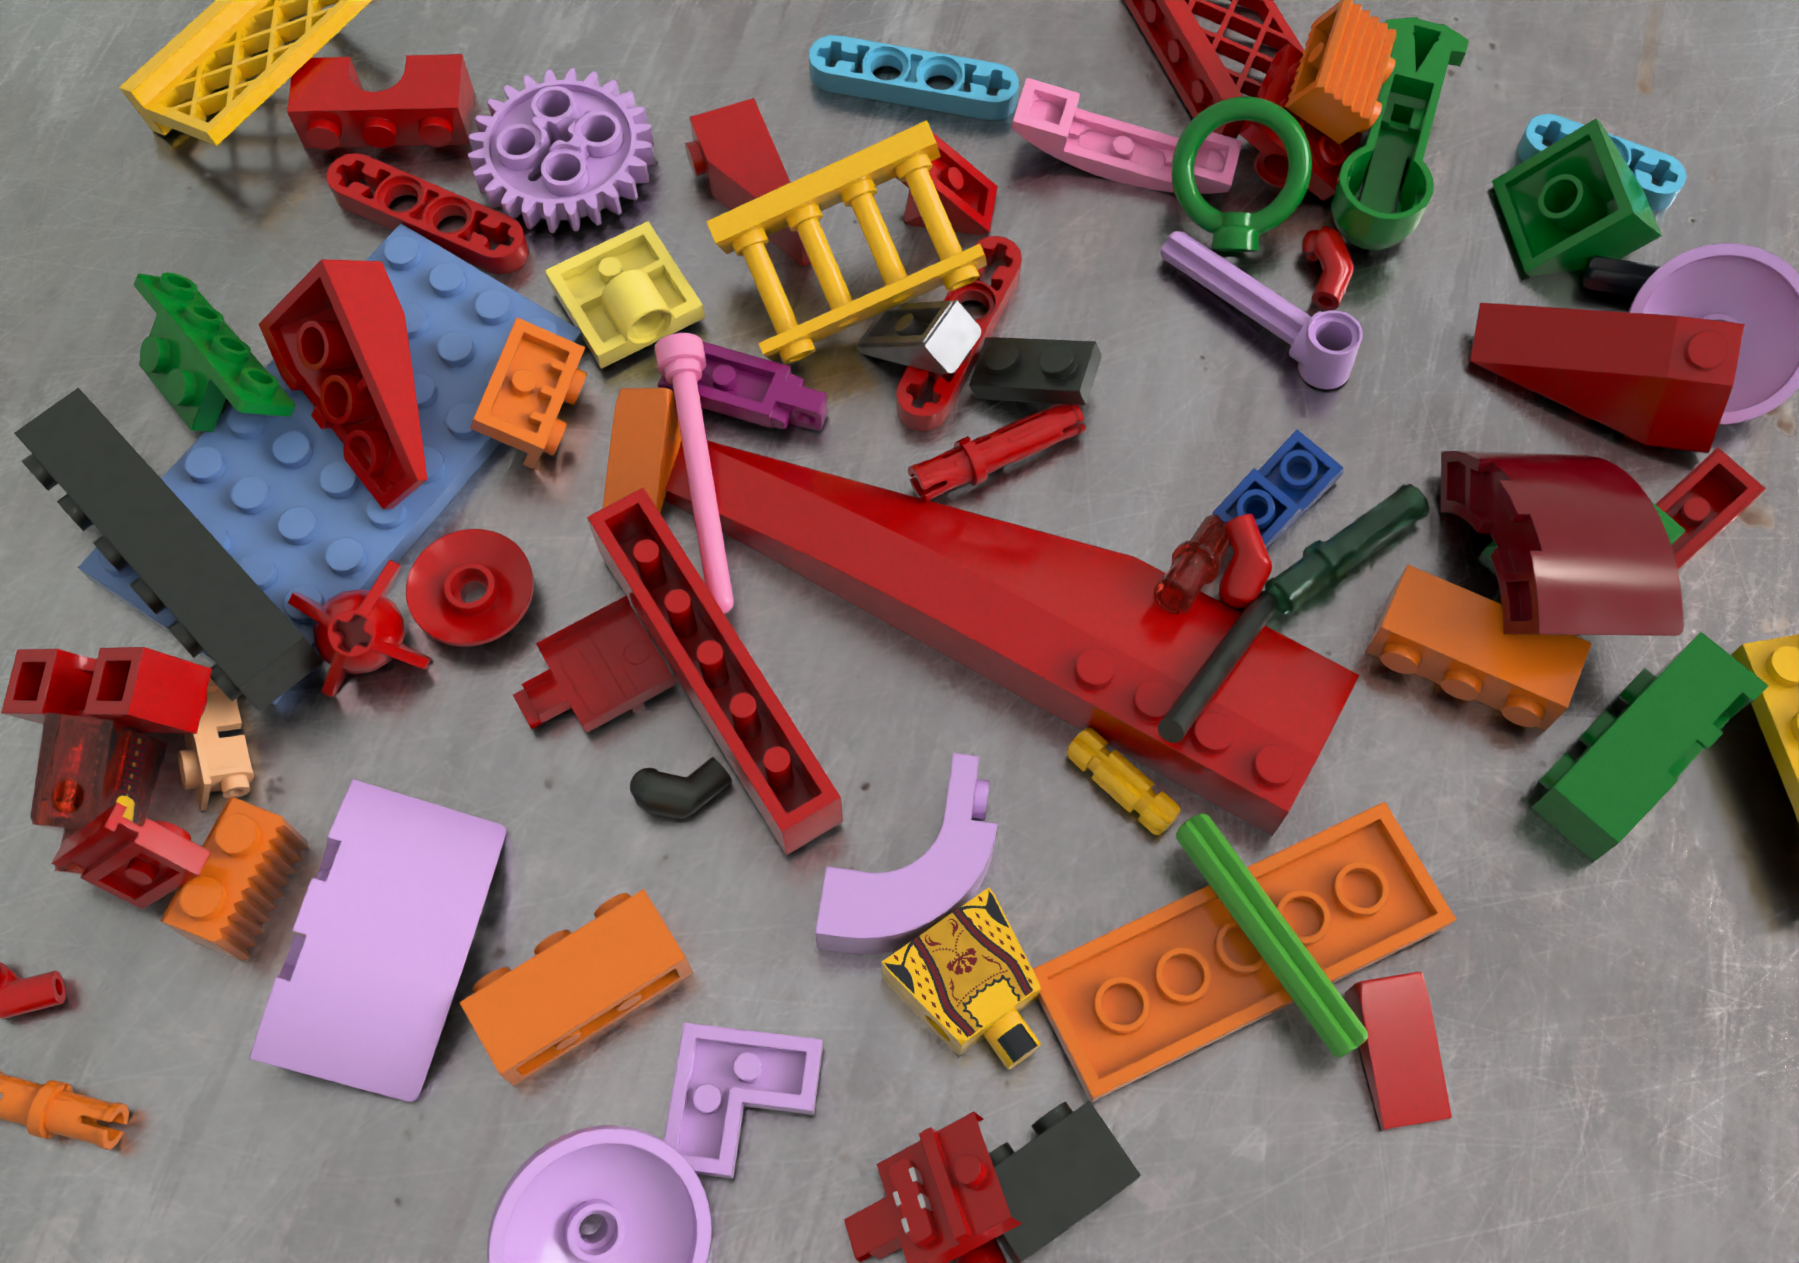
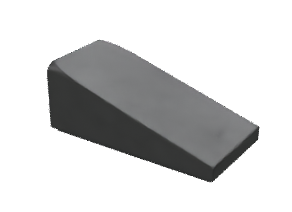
(922, 335)

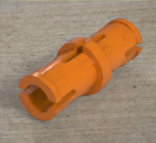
(60, 1111)

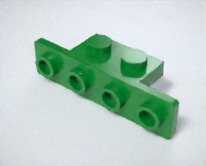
(200, 359)

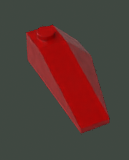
(350, 354)
(1634, 372)

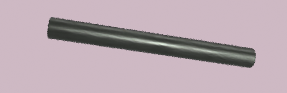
(1217, 668)

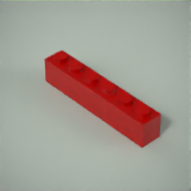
(717, 672)

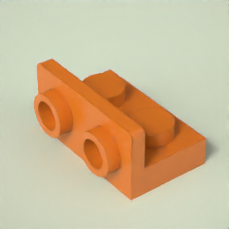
(529, 389)

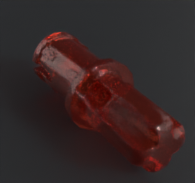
(1192, 566)

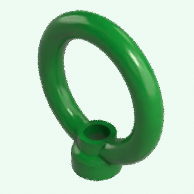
(1240, 229)

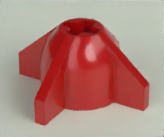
(359, 630)

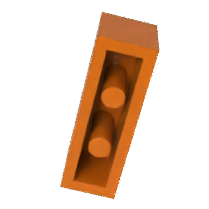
(1461, 645)
(575, 986)

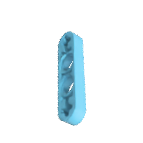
(915, 69)

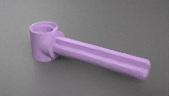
(1320, 343)

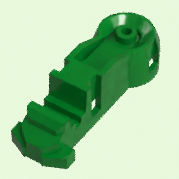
(1397, 140)

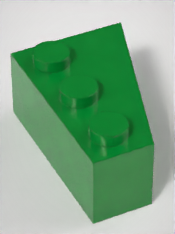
(1646, 746)

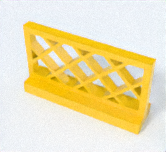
(216, 52)

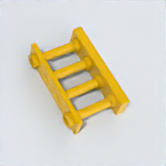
(853, 183)

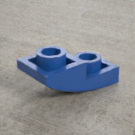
(1282, 487)

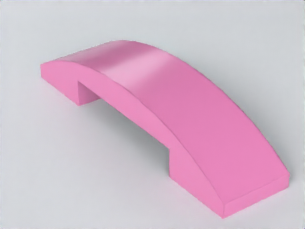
(1115, 148)

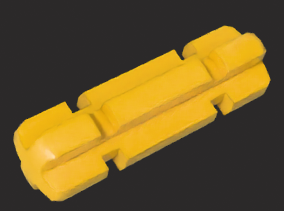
(1123, 781)

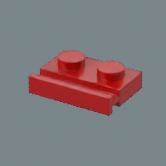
(131, 858)

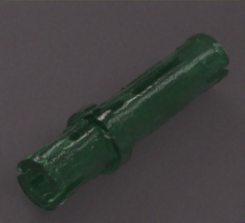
(1328, 561)

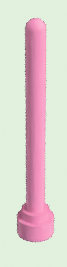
(681, 362)

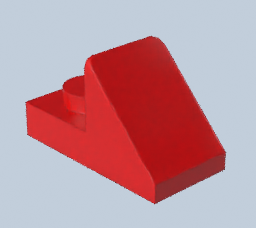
(962, 190)

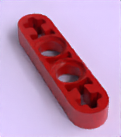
(431, 208)
(949, 386)

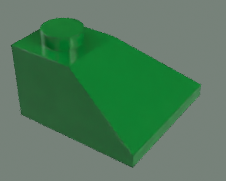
(1575, 204)

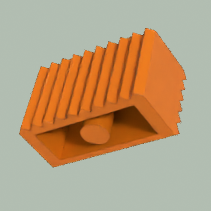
(1343, 71)
(239, 880)

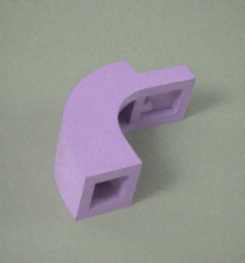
(891, 908)

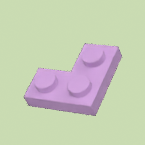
(731, 1069)

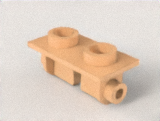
(212, 761)

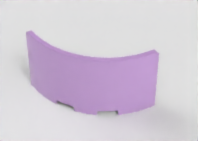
(380, 943)

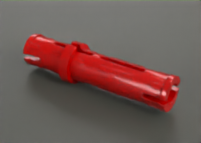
(976, 458)

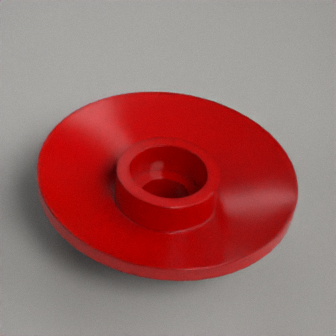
(458, 566)

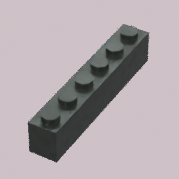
(170, 551)

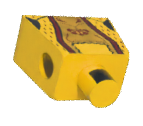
(969, 981)

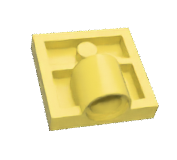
(625, 294)

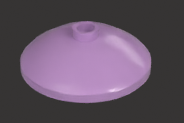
(1739, 287)
(634, 1179)

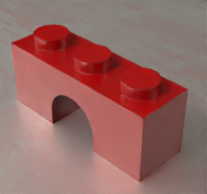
(423, 109)
(121, 685)

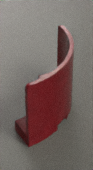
(1572, 542)

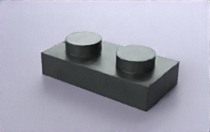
(1035, 370)

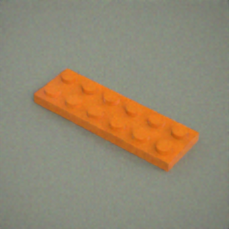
(1196, 976)

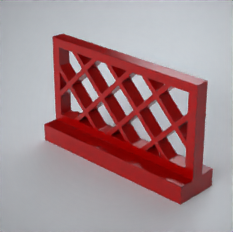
(1191, 51)

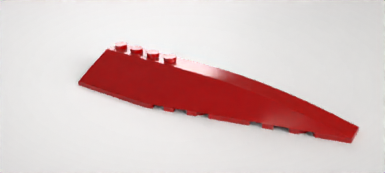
(1046, 622)

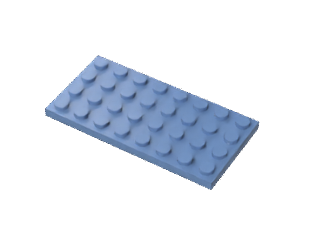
(280, 483)

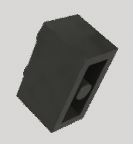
(1059, 1176)

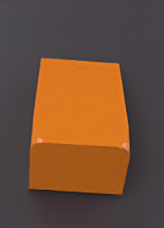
(642, 444)

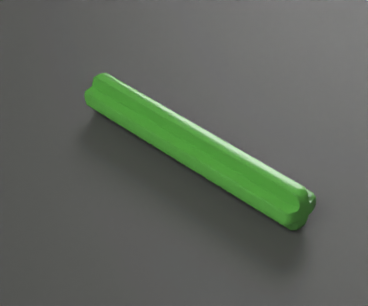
(1272, 935)

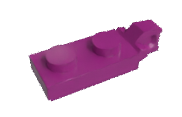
(757, 390)

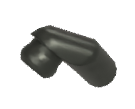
(678, 795)

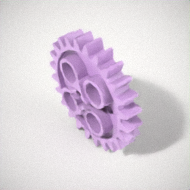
(561, 150)

